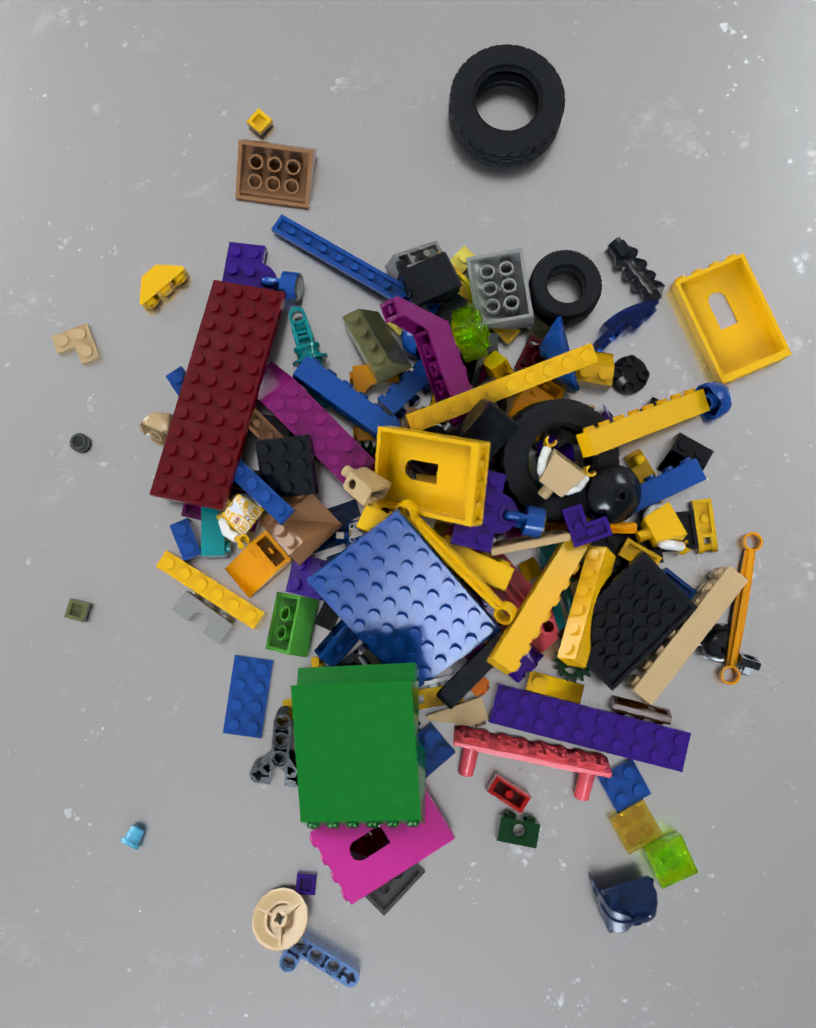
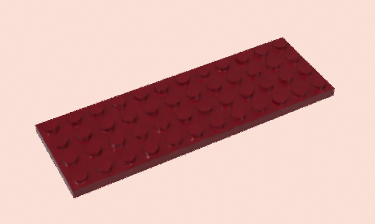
(218, 395)

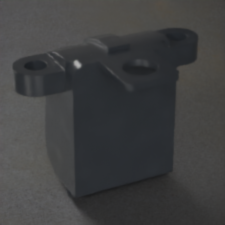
(429, 280)
(487, 424)

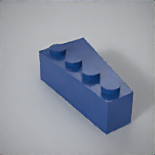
(405, 393)

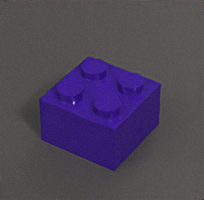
(298, 577)

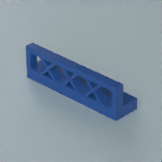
(336, 644)

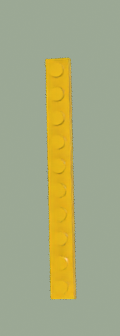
(502, 387)

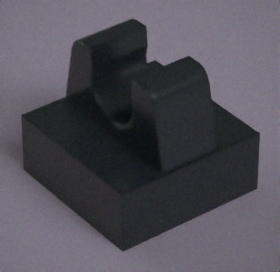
(748, 663)

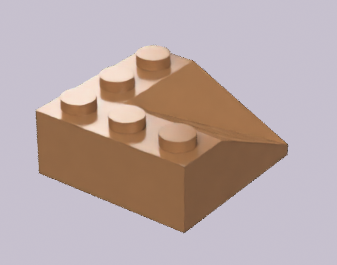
(304, 529)

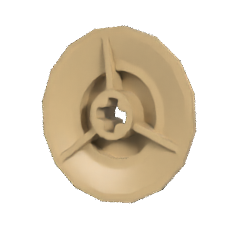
(268, 912)

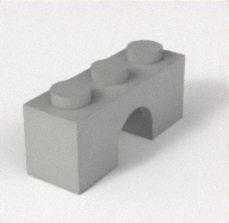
(218, 625)

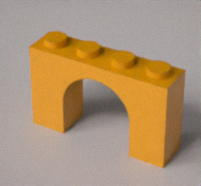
(364, 383)

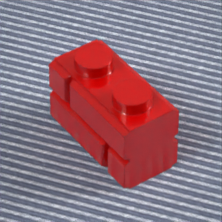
(508, 792)

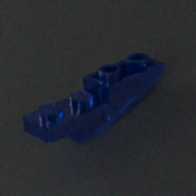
(627, 319)

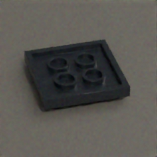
(288, 465)

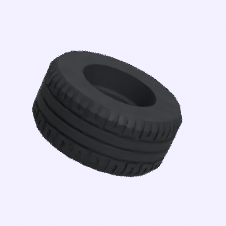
(571, 264)

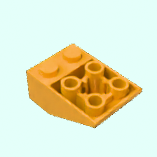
(541, 392)
(258, 563)

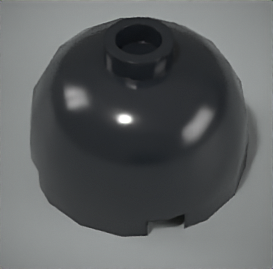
(715, 643)

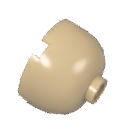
(157, 426)

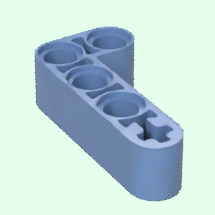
(321, 962)

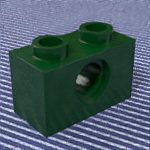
(527, 837)

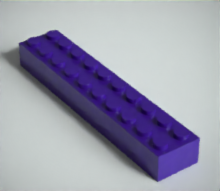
(589, 727)

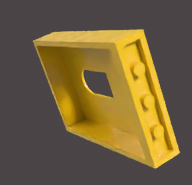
(744, 346)
(460, 475)

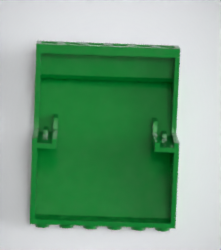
(359, 746)

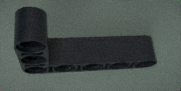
(469, 673)

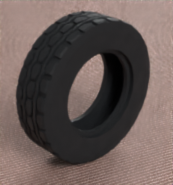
(506, 65)
(514, 454)

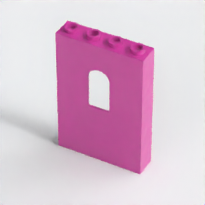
(405, 849)

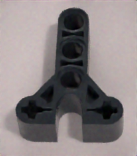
(279, 745)

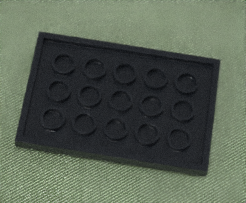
(633, 619)

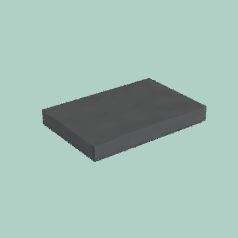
(391, 892)

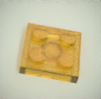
(635, 826)

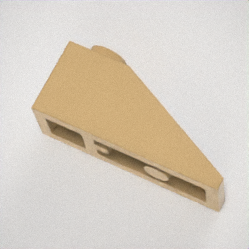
(465, 713)

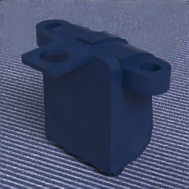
(627, 903)

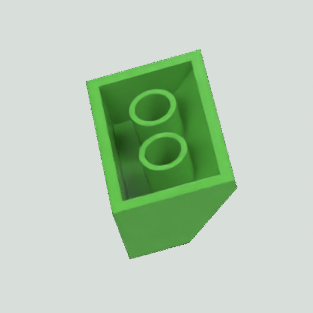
(292, 624)

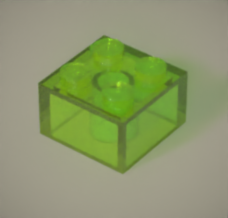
(470, 332)
(669, 859)

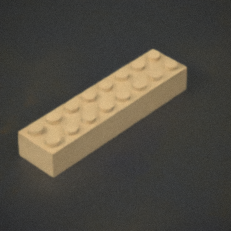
(674, 651)

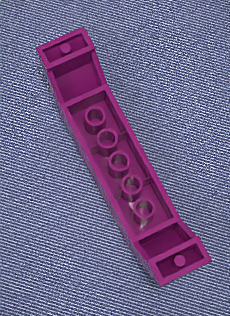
(435, 346)
(304, 416)

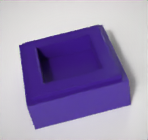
(306, 883)

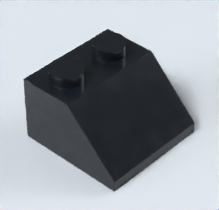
(682, 448)

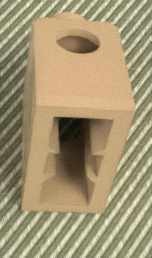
(365, 485)

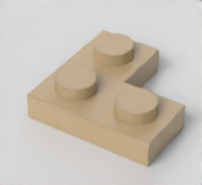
(79, 339)

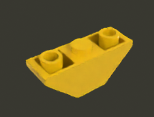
(159, 283)

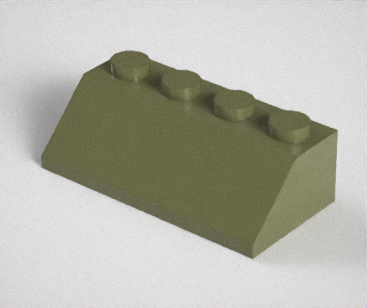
(375, 344)

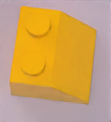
(599, 374)

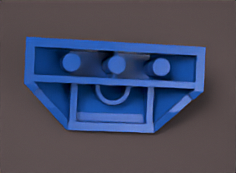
(556, 344)

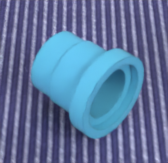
(133, 837)

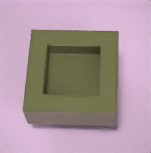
(77, 610)

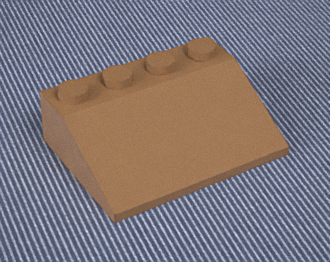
(275, 173)

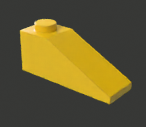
(553, 686)

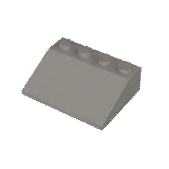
(501, 289)

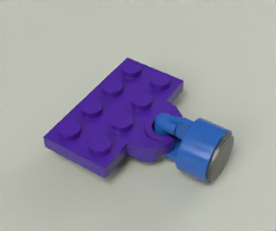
(246, 267)
(498, 517)

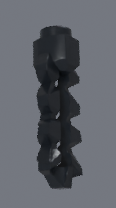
(621, 251)

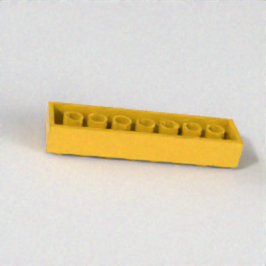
(493, 572)

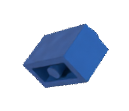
(187, 539)

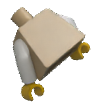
(559, 472)

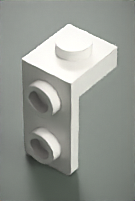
(436, 681)

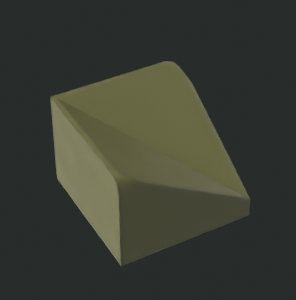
(539, 329)

